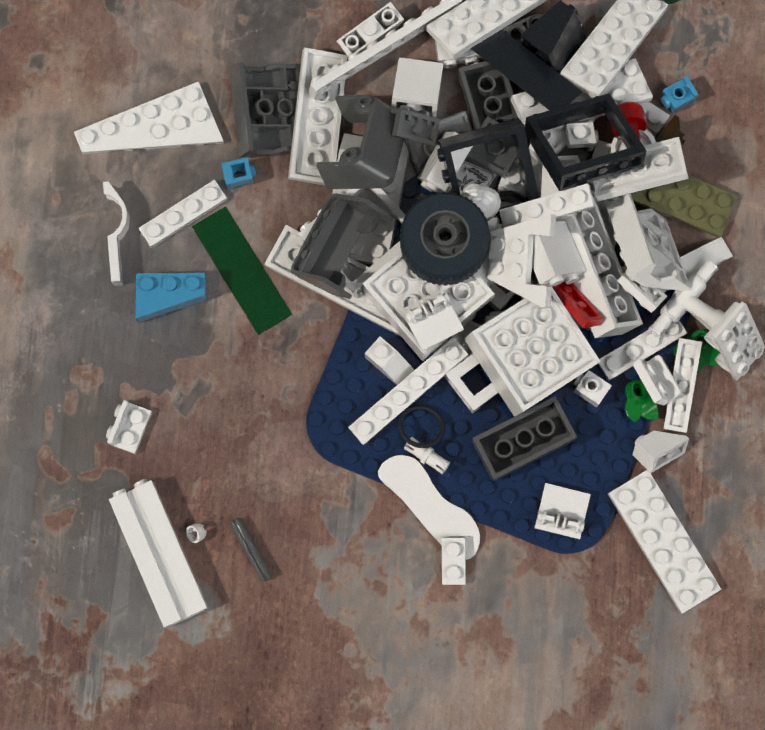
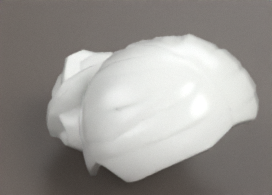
(484, 197)

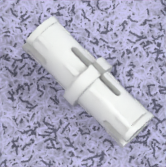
(428, 456)

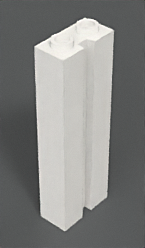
(158, 553)

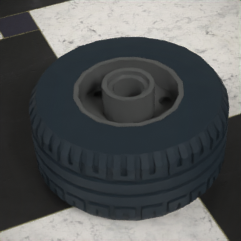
(441, 260)

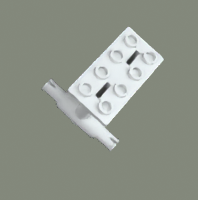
(729, 331)

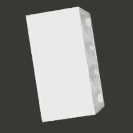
(397, 287)
(531, 351)

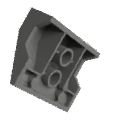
(264, 108)

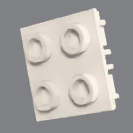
(432, 319)
(562, 511)

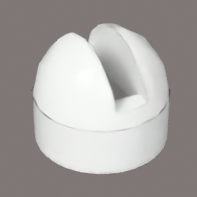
(191, 532)

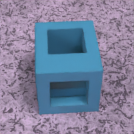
(675, 103)
(231, 169)

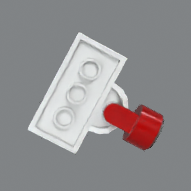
(662, 163)

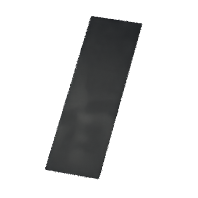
(527, 70)

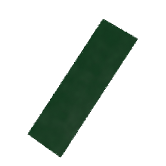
(241, 270)

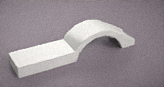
(114, 238)

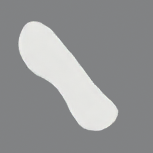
(441, 518)

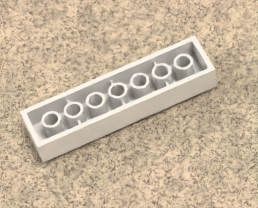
(599, 259)

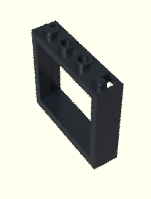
(511, 127)
(594, 168)

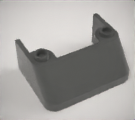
(377, 158)
(333, 239)

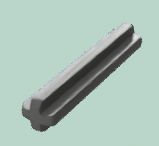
(251, 549)

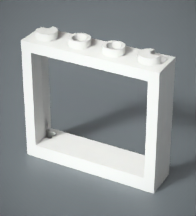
(356, 286)

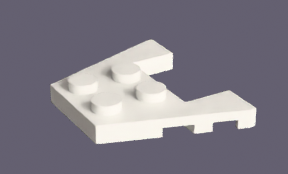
(512, 258)

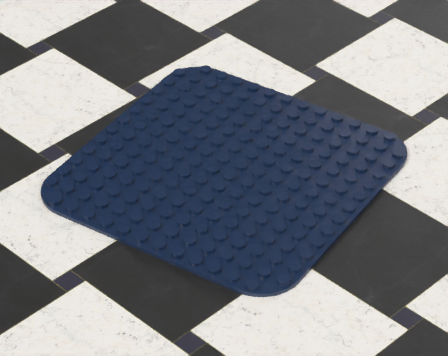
(590, 464)

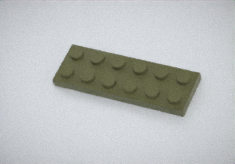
(689, 203)

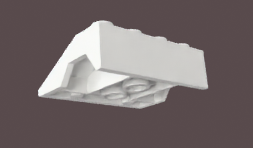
(646, 246)

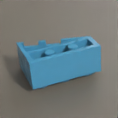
(167, 292)

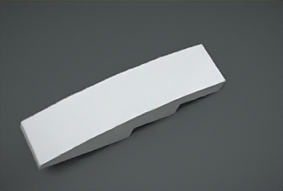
(713, 251)

